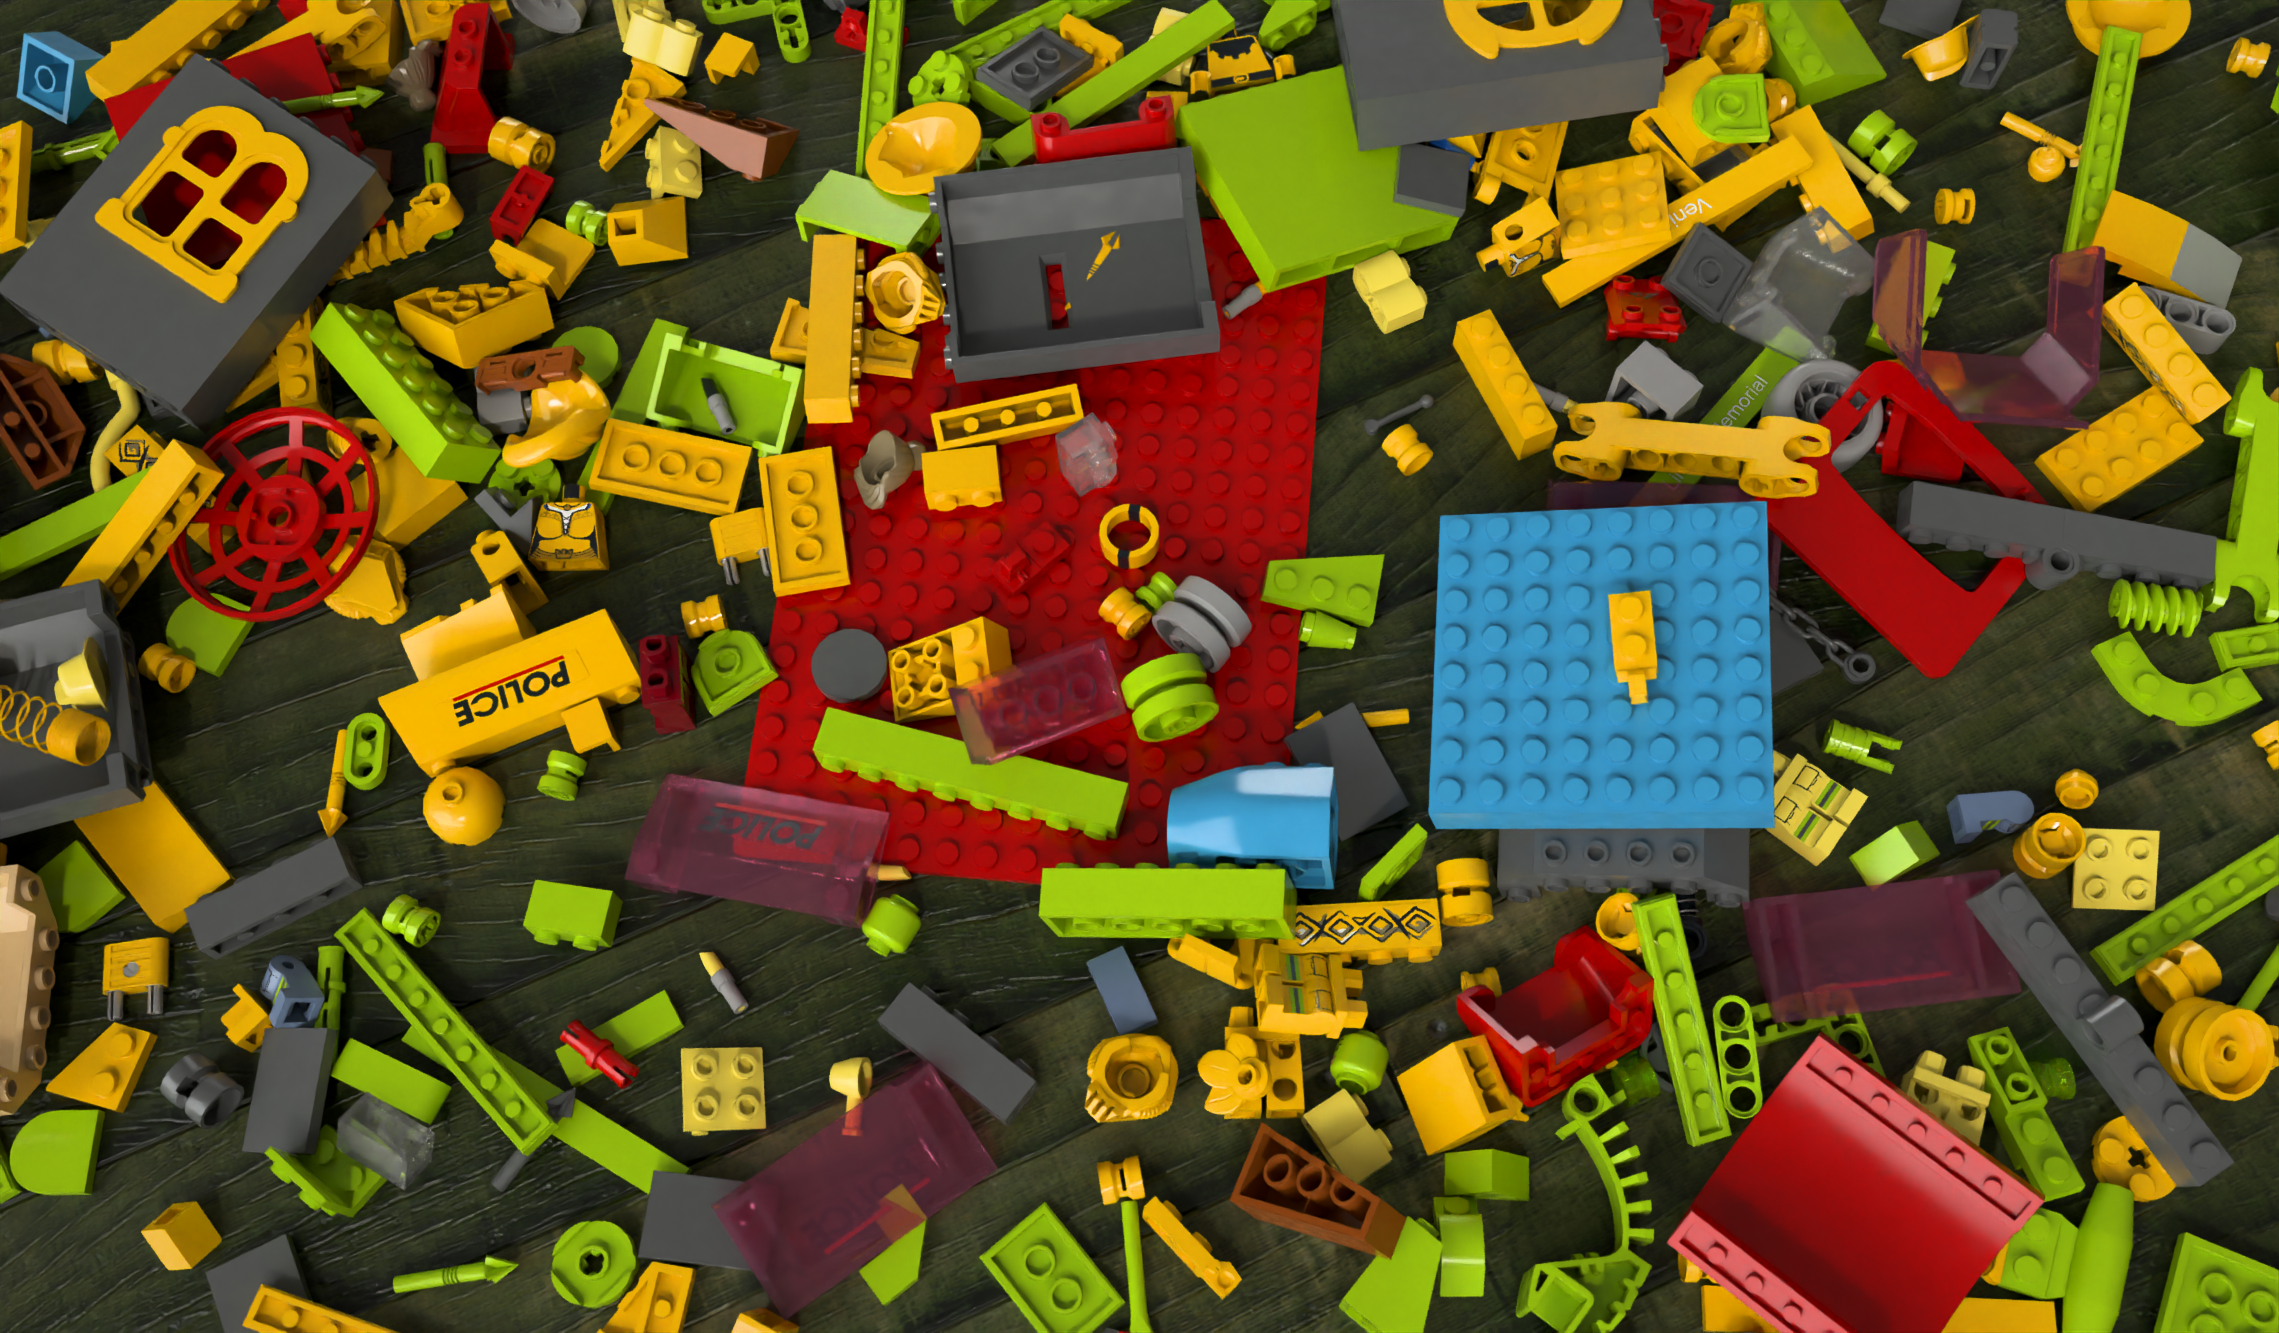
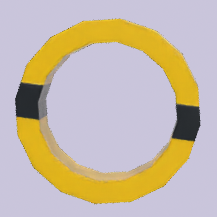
(1135, 558)

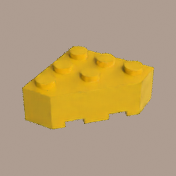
(474, 321)

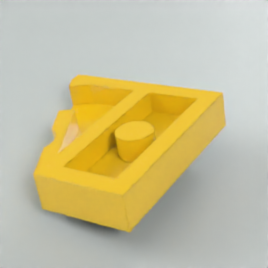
(107, 1068)

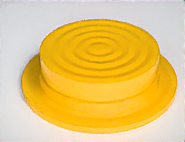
(2158, 20)
(923, 145)

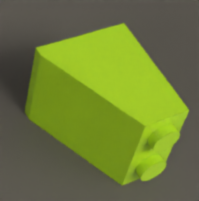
(1398, 1291)

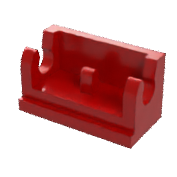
(520, 204)

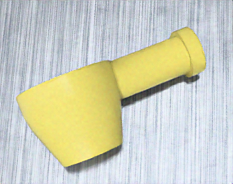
(852, 1079)

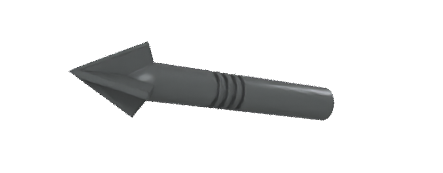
(559, 1107)

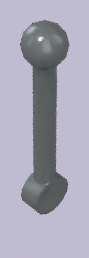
(1372, 426)

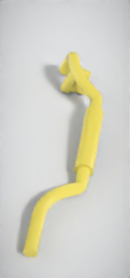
(127, 395)

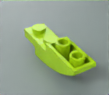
(1288, 21)
(2020, 1115)

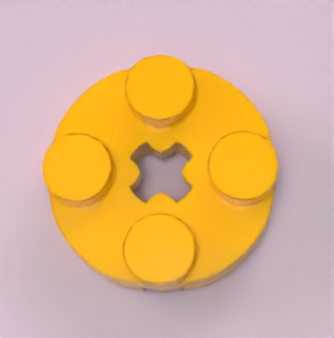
(2112, 1164)

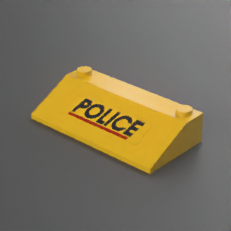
(513, 693)

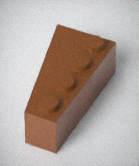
(1308, 1196)

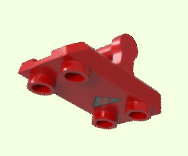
(1642, 310)

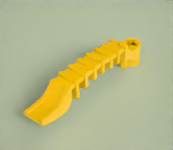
(431, 214)

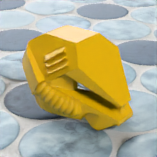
(1750, 50)
(904, 292)
(373, 585)
(1130, 1078)

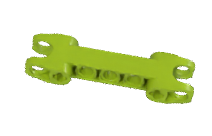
(2250, 547)

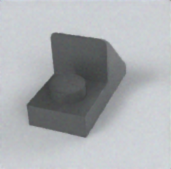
(516, 523)

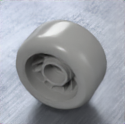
(1811, 390)

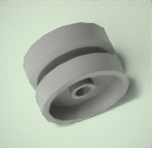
(554, 15)
(1202, 622)

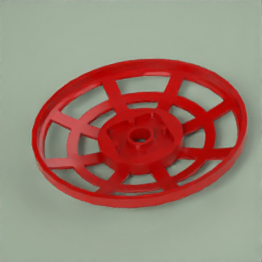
(271, 499)

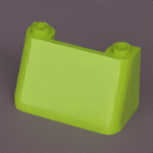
(759, 392)

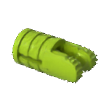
(1855, 743)

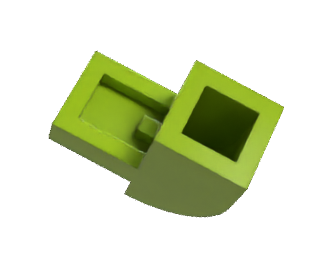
(1463, 1250)

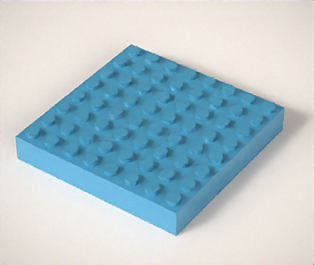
(1528, 685)

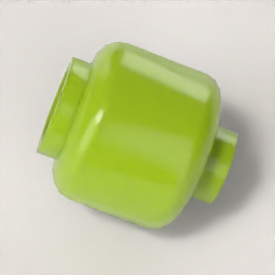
(891, 925)
(1359, 1062)

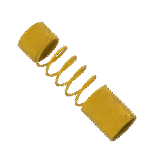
(62, 732)

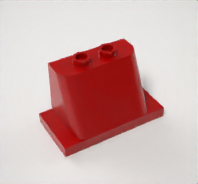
(461, 110)

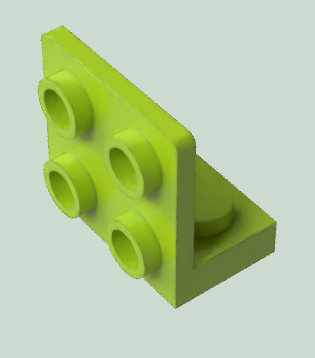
(328, 1178)

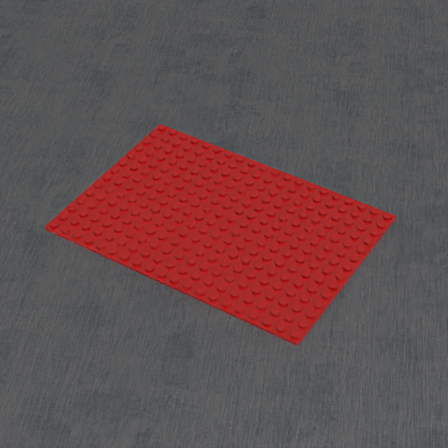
(1201, 442)

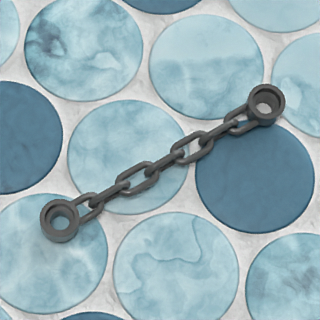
(1830, 645)

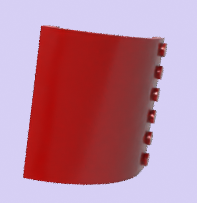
(1851, 1206)

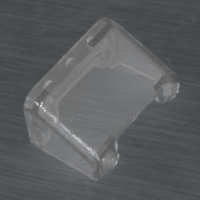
(1801, 287)

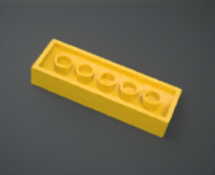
(157, 856)

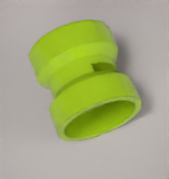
(586, 221)
(562, 775)
(411, 920)

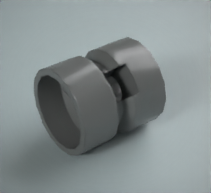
(202, 1090)

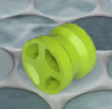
(1157, 592)

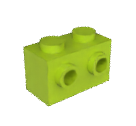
(572, 914)

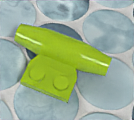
(2077, 1264)

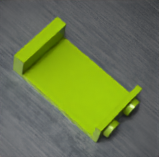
(867, 212)

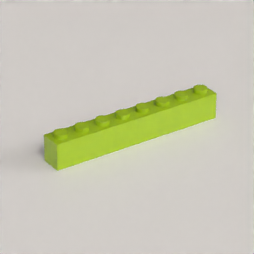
(943, 766)

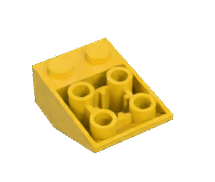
(933, 664)

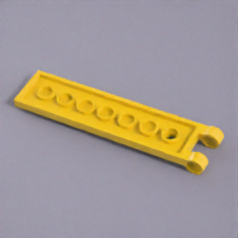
(1538, 143)

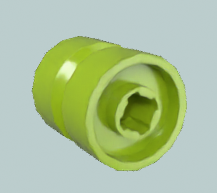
(1873, 135)

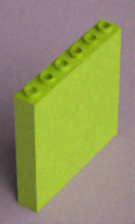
(1296, 184)

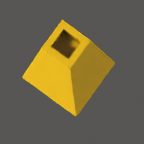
(648, 230)

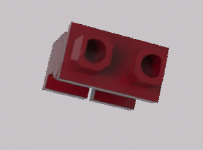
(667, 683)

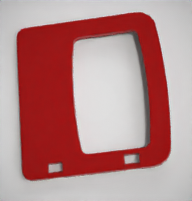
(1869, 562)

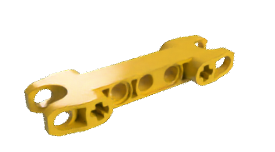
(332, 24)
(1755, 457)

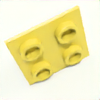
(2116, 870)
(722, 1089)

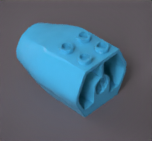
(1259, 818)

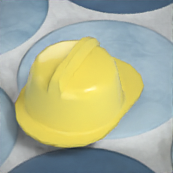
(84, 679)

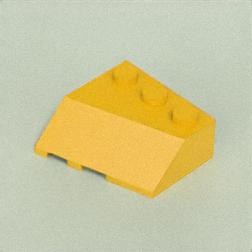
(468, 635)

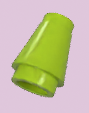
(1325, 631)

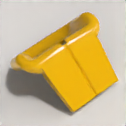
(1229, 967)

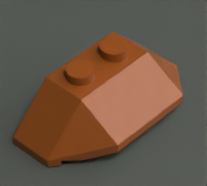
(37, 422)

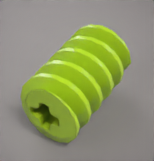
(2156, 606)

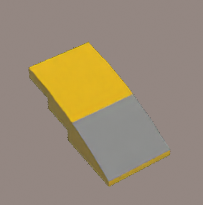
(2165, 251)

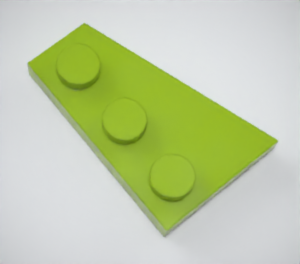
(1333, 585)

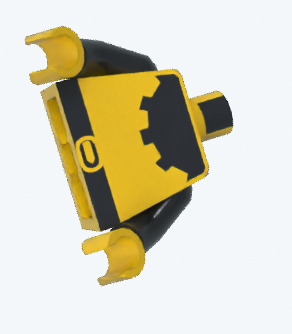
(1238, 64)

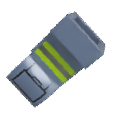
(1987, 811)
(290, 988)

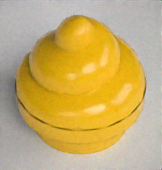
(2046, 163)
(2076, 789)

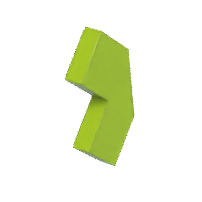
(896, 1266)

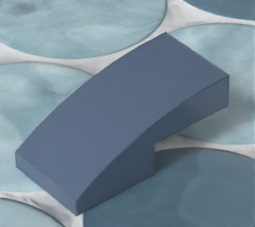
(1122, 992)

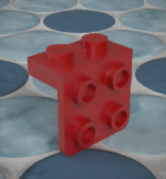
(1914, 450)

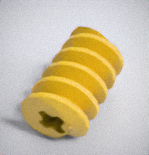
(369, 431)

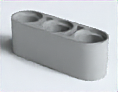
(2198, 323)

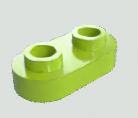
(366, 753)

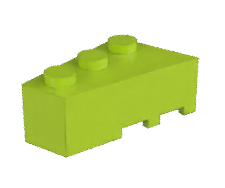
(1938, 271)

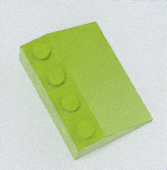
(1817, 49)

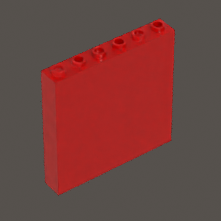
(282, 71)

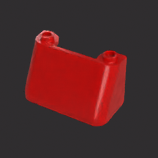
(1057, 143)
(1564, 1019)

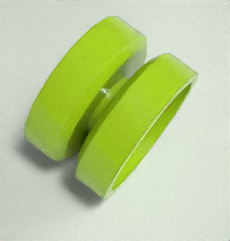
(1169, 697)

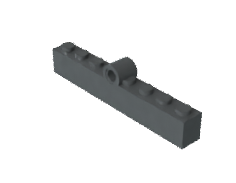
(2054, 539)
(2101, 1032)

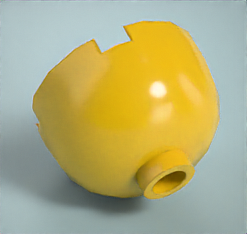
(464, 806)

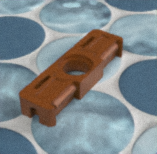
(509, 370)

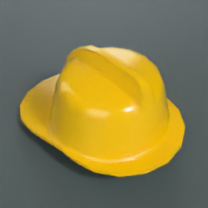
(1943, 54)

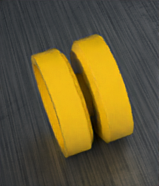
(2214, 1047)

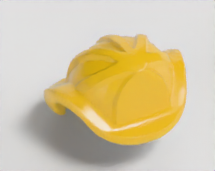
(562, 423)

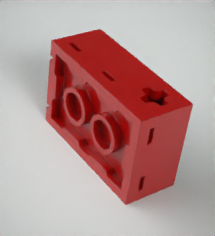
(1682, 29)

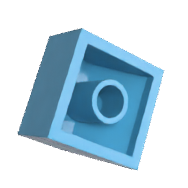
(55, 76)

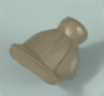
(416, 75)
(886, 467)

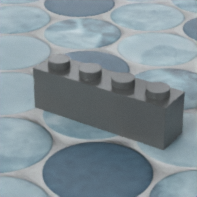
(273, 897)
(959, 1053)

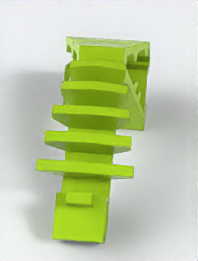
(1593, 1290)

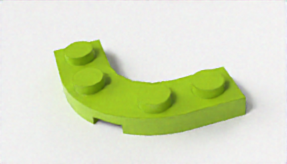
(2158, 695)

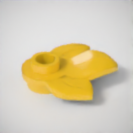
(1228, 1075)

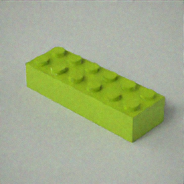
(405, 393)
(1169, 901)

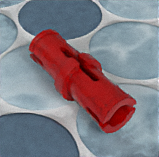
(599, 1054)

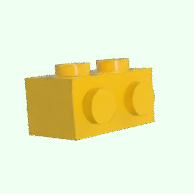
(962, 477)

